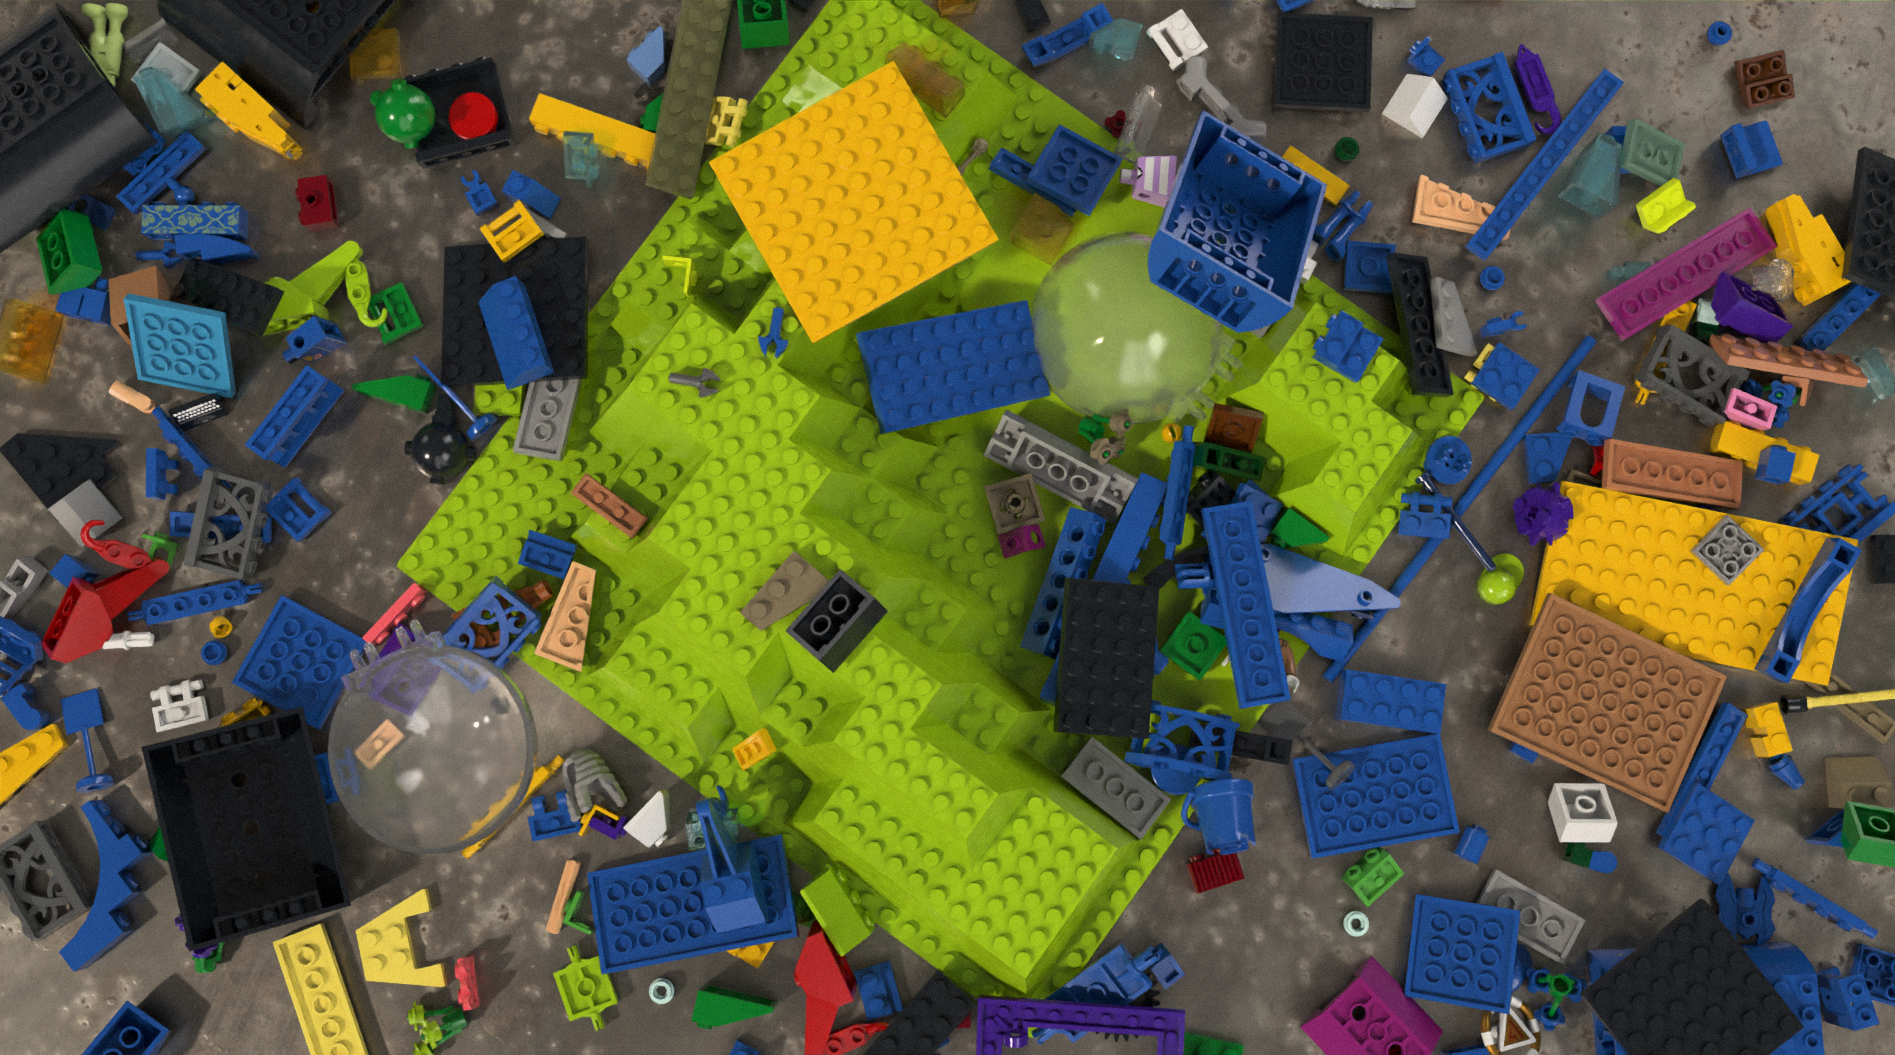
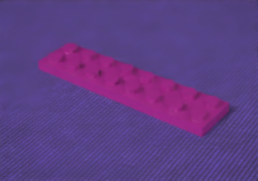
(1685, 274)

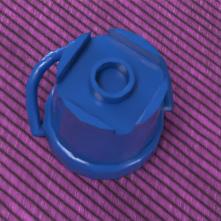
(1222, 814)

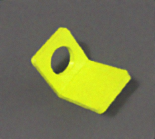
(691, 275)

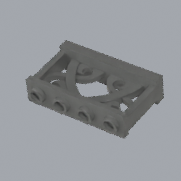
(1680, 342)
(206, 509)
(14, 888)

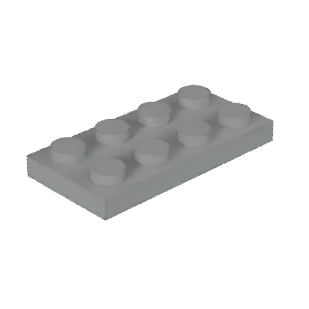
(547, 419)
(1115, 787)
(1542, 922)

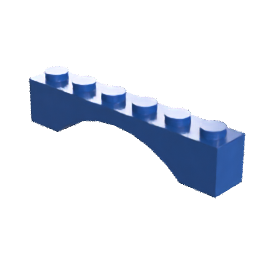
(1325, 635)
(1787, 642)

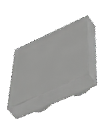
(1727, 550)

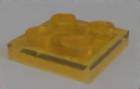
(377, 56)

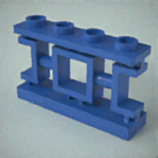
(294, 417)
(1824, 500)

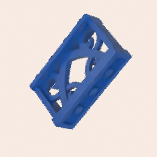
(1501, 77)
(489, 601)

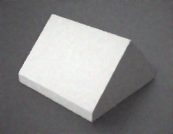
(1416, 103)

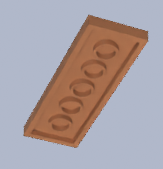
(1787, 360)
(1672, 474)

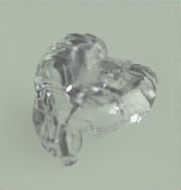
(1774, 279)

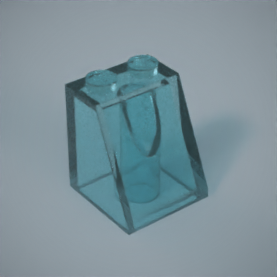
(170, 104)
(1595, 177)

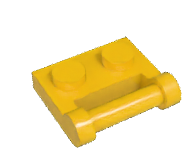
(514, 237)

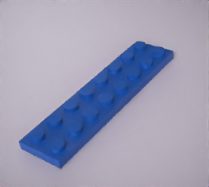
(1245, 604)

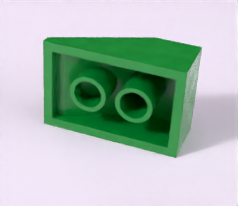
(763, 23)
(723, 1006)

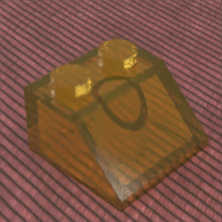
(1042, 229)

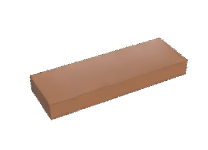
(609, 506)

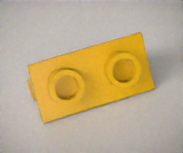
(251, 710)

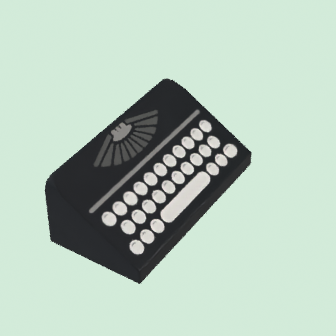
(199, 411)

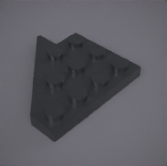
(60, 463)

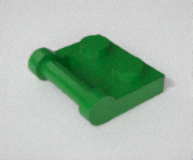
(401, 311)

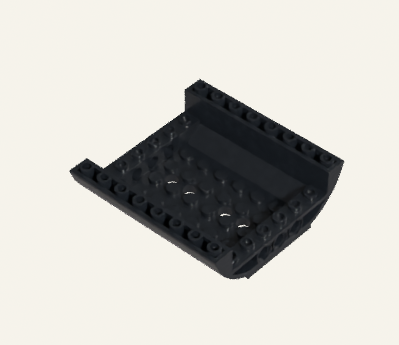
(278, 42)
(62, 129)

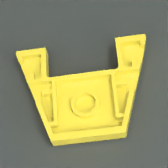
(388, 948)

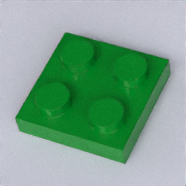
(1193, 646)

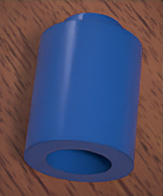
(1472, 844)

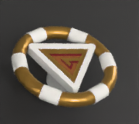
(1510, 1030)

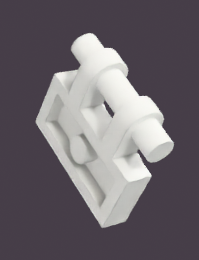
(180, 713)

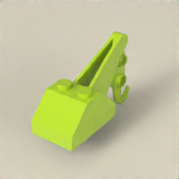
(312, 289)

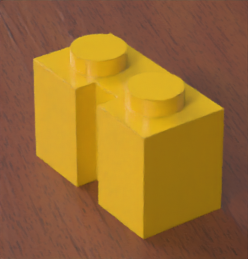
(1769, 729)

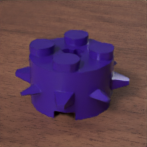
(1543, 513)

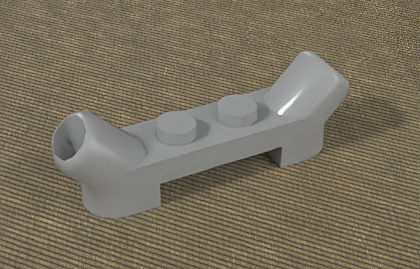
(1194, 84)

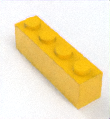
(1745, 445)

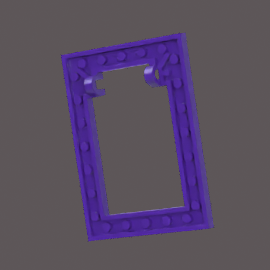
(1006, 1015)

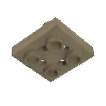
(1030, 512)

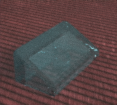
(1878, 373)

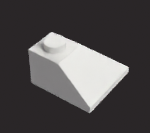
(652, 821)

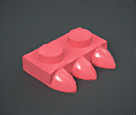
(466, 974)

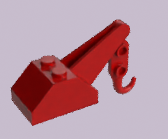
(87, 609)
(827, 986)

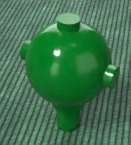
(403, 113)

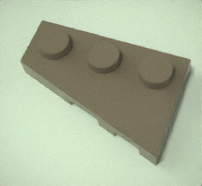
(786, 591)

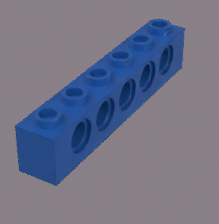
(1068, 548)

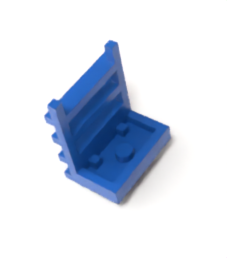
(18, 647)

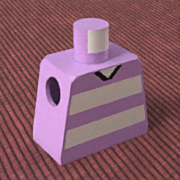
(1151, 178)

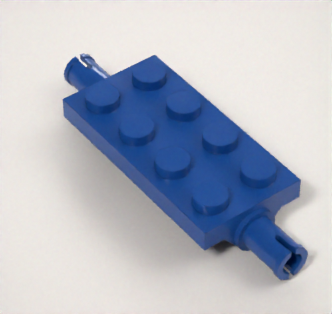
(1109, 980)

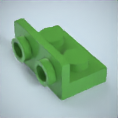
(1372, 875)

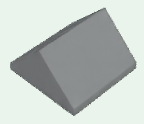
(82, 506)

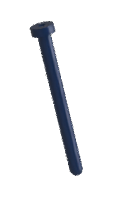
(1458, 523)

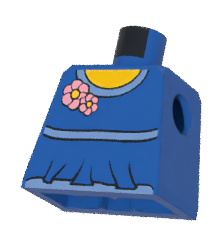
(313, 340)

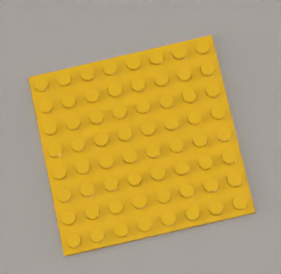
(853, 202)

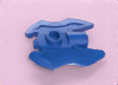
(1744, 912)

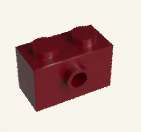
(317, 203)

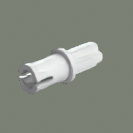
(128, 640)

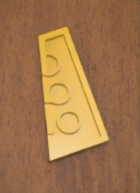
(27, 757)

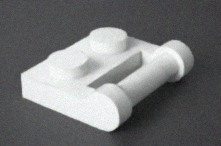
(1183, 36)

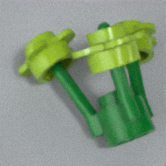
(431, 1031)

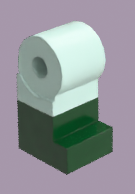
(1703, 322)

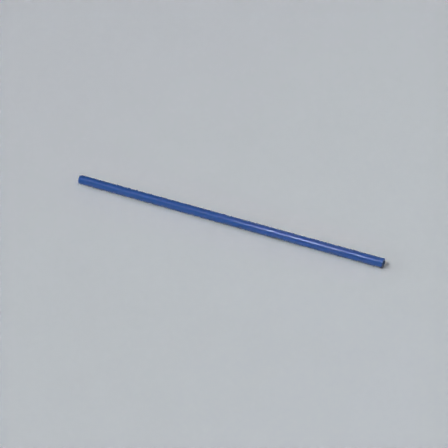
(1468, 497)

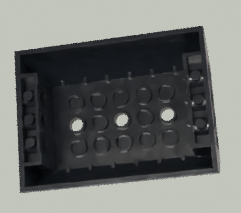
(206, 818)

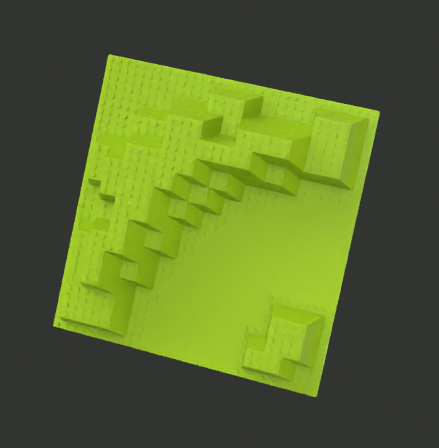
(929, 745)

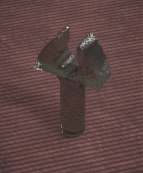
(651, 93)

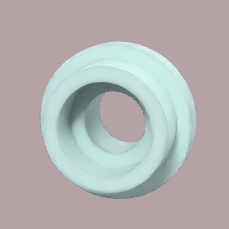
(1363, 926)
(653, 990)

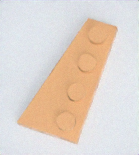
(569, 620)

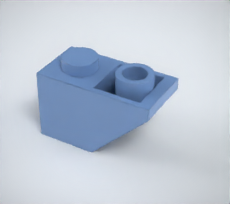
(650, 58)

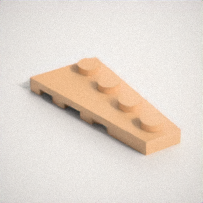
(1447, 209)

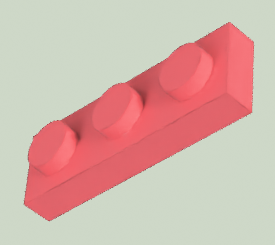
(396, 614)

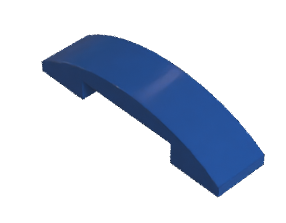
(1068, 38)

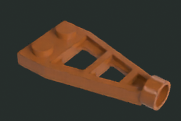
(483, 634)

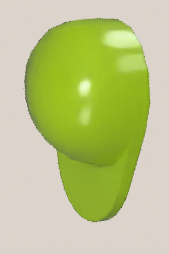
(1501, 584)

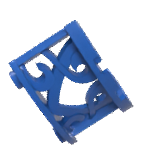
(1207, 768)

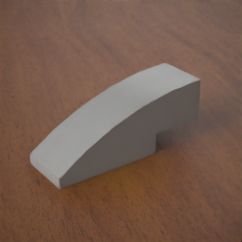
(19, 585)

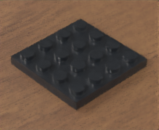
(1323, 62)

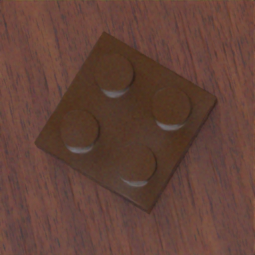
(1233, 427)

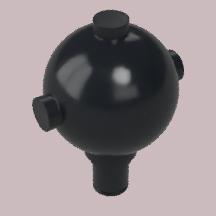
(441, 447)

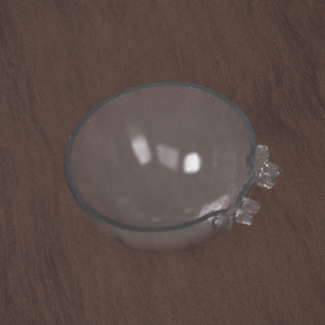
(1121, 340)
(430, 745)

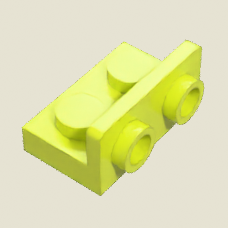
(1664, 207)

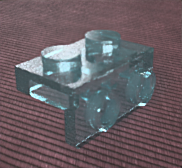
(580, 157)

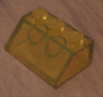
(927, 78)
(27, 339)

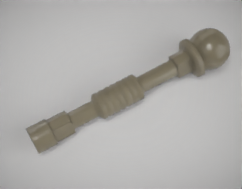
(979, 147)

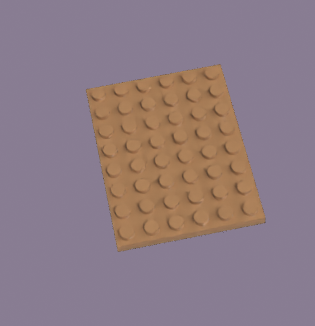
(1607, 702)

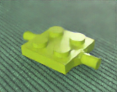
(584, 988)

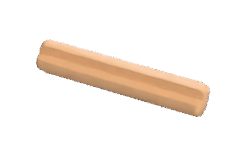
(562, 896)

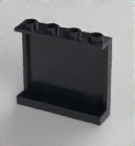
(443, 88)

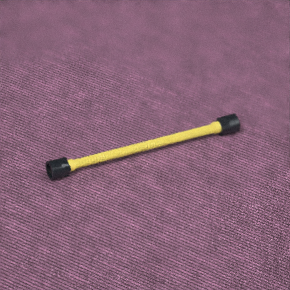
(1797, 704)

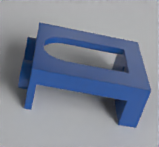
(1585, 383)
(1840, 993)

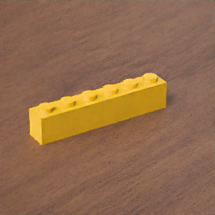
(611, 135)

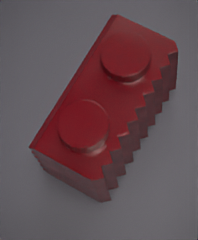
(1213, 870)

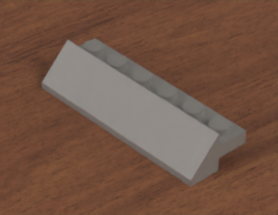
(1060, 466)

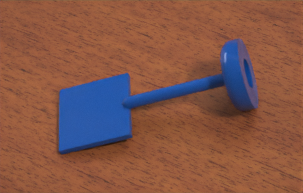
(480, 425)
(80, 714)

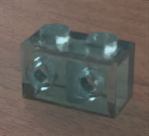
(695, 833)

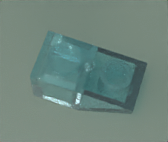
(1117, 38)

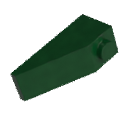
(1228, 461)

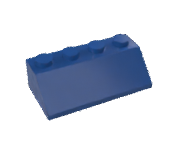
(515, 333)

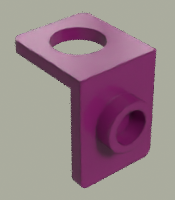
(1020, 541)

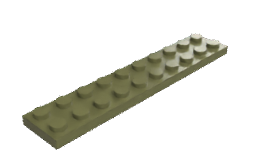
(688, 96)

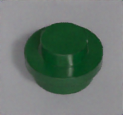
(1346, 149)

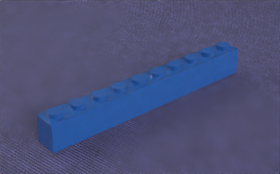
(1123, 548)

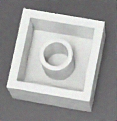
(1582, 812)

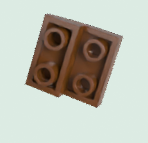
(1764, 79)

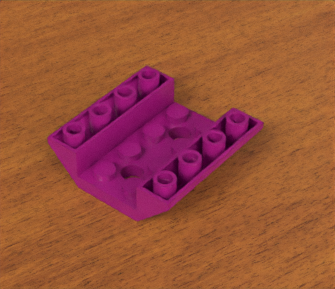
(1387, 1019)

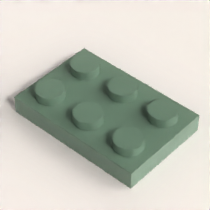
(1651, 153)

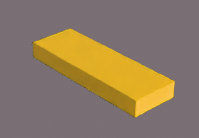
(1335, 186)
(754, 749)

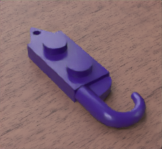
(1537, 87)

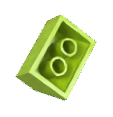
(838, 909)

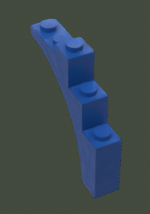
(116, 888)

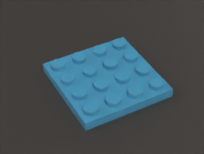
(180, 345)

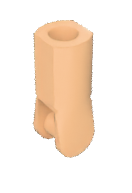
(132, 397)

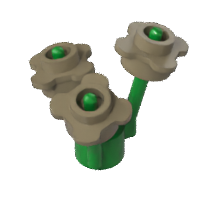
(1093, 429)

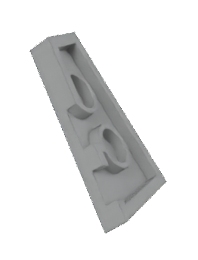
(1449, 319)

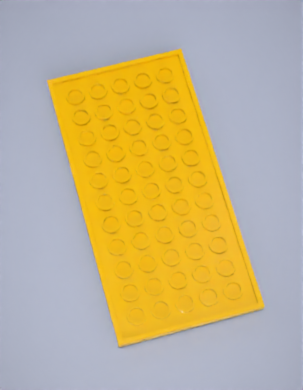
(1635, 568)

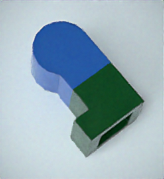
(1594, 860)

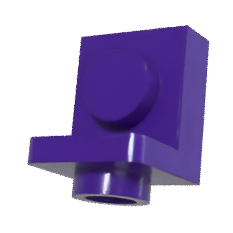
(606, 825)

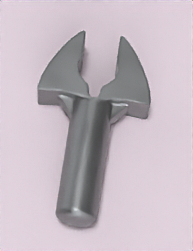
(696, 381)

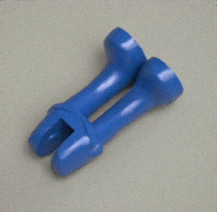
(1335, 247)

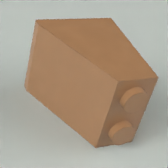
(145, 282)

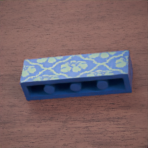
(164, 220)

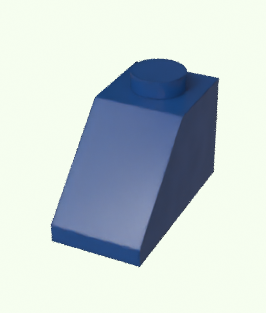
(531, 194)

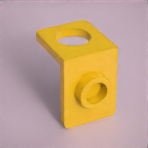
(594, 811)

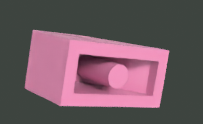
(1749, 410)

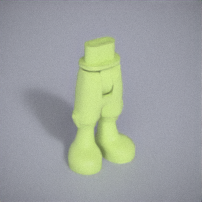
(103, 47)

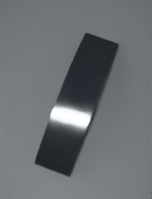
(1252, 746)

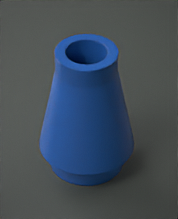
(1785, 769)

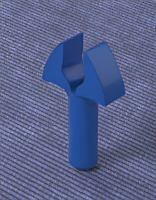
(162, 254)
(774, 334)

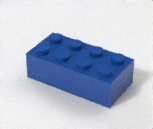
(1390, 701)

